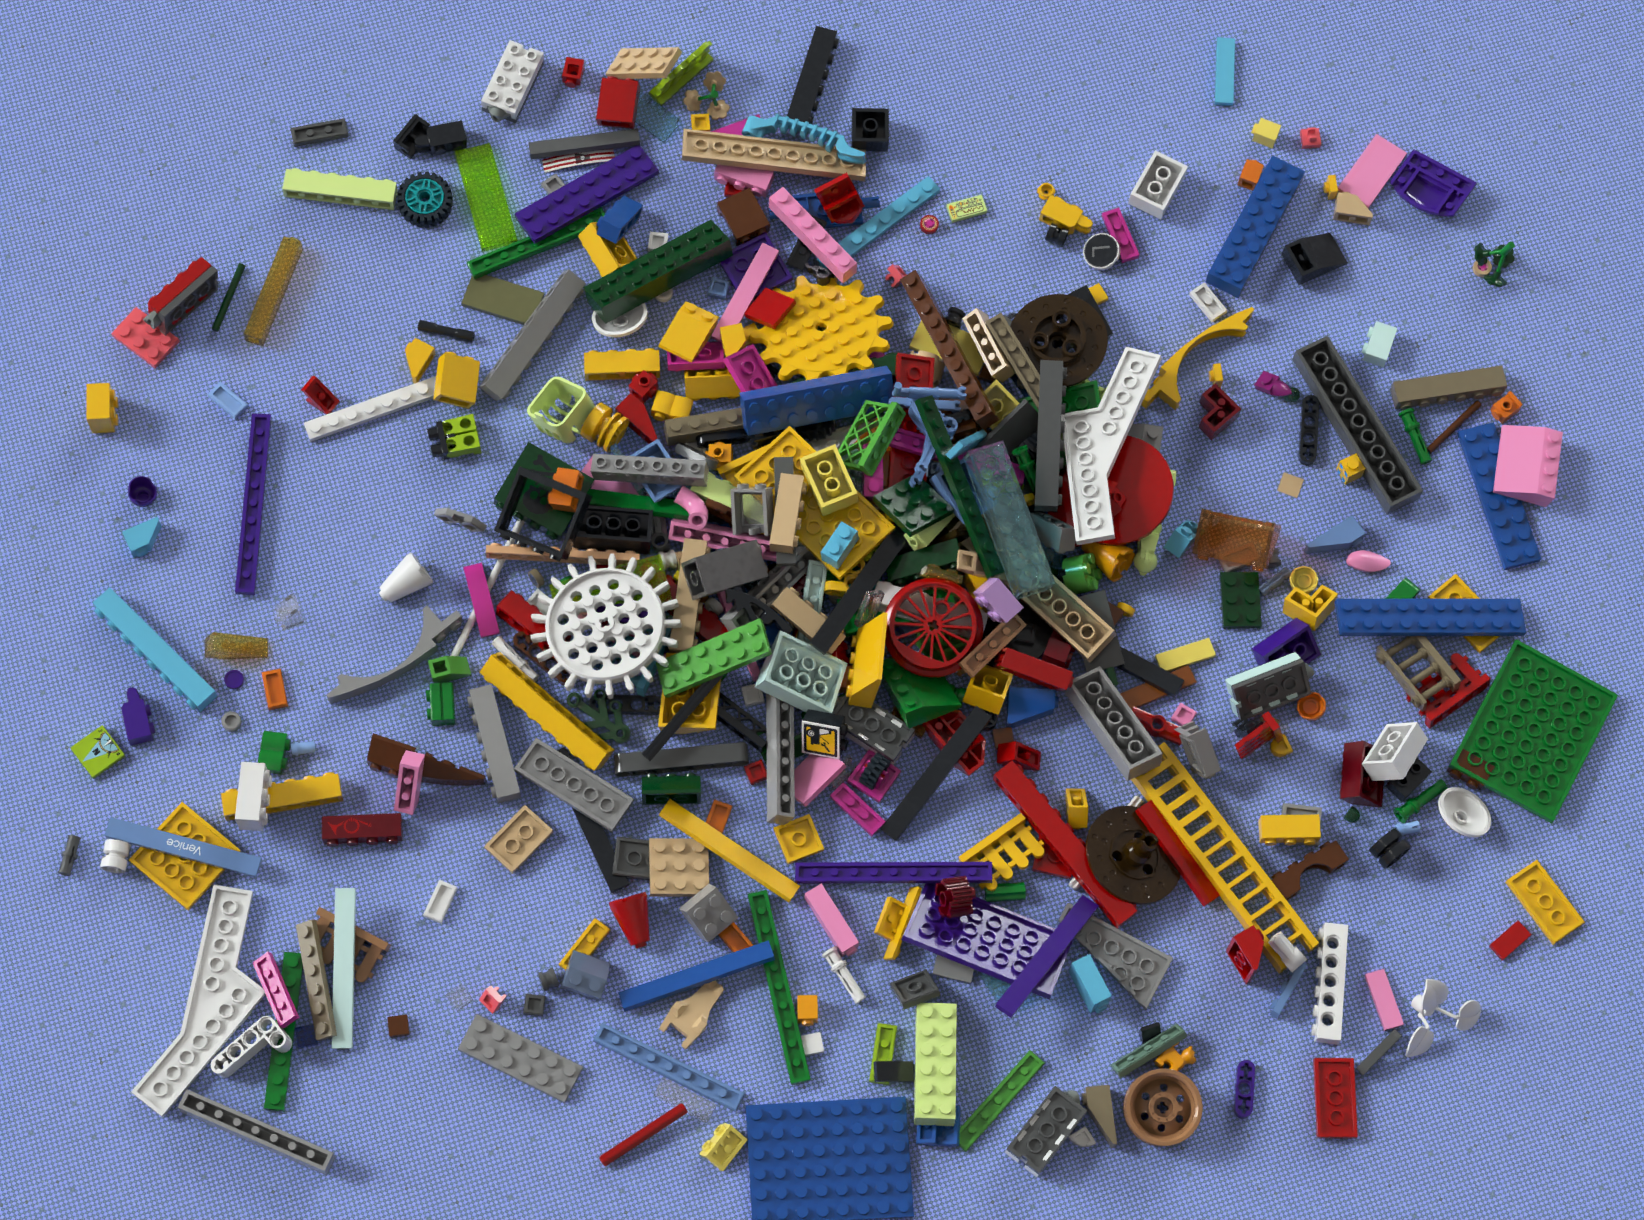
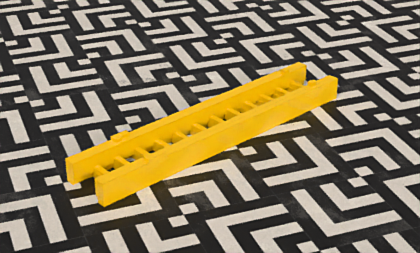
(1233, 843)

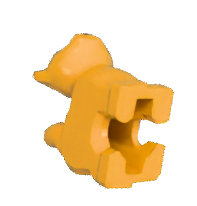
(1174, 1059)

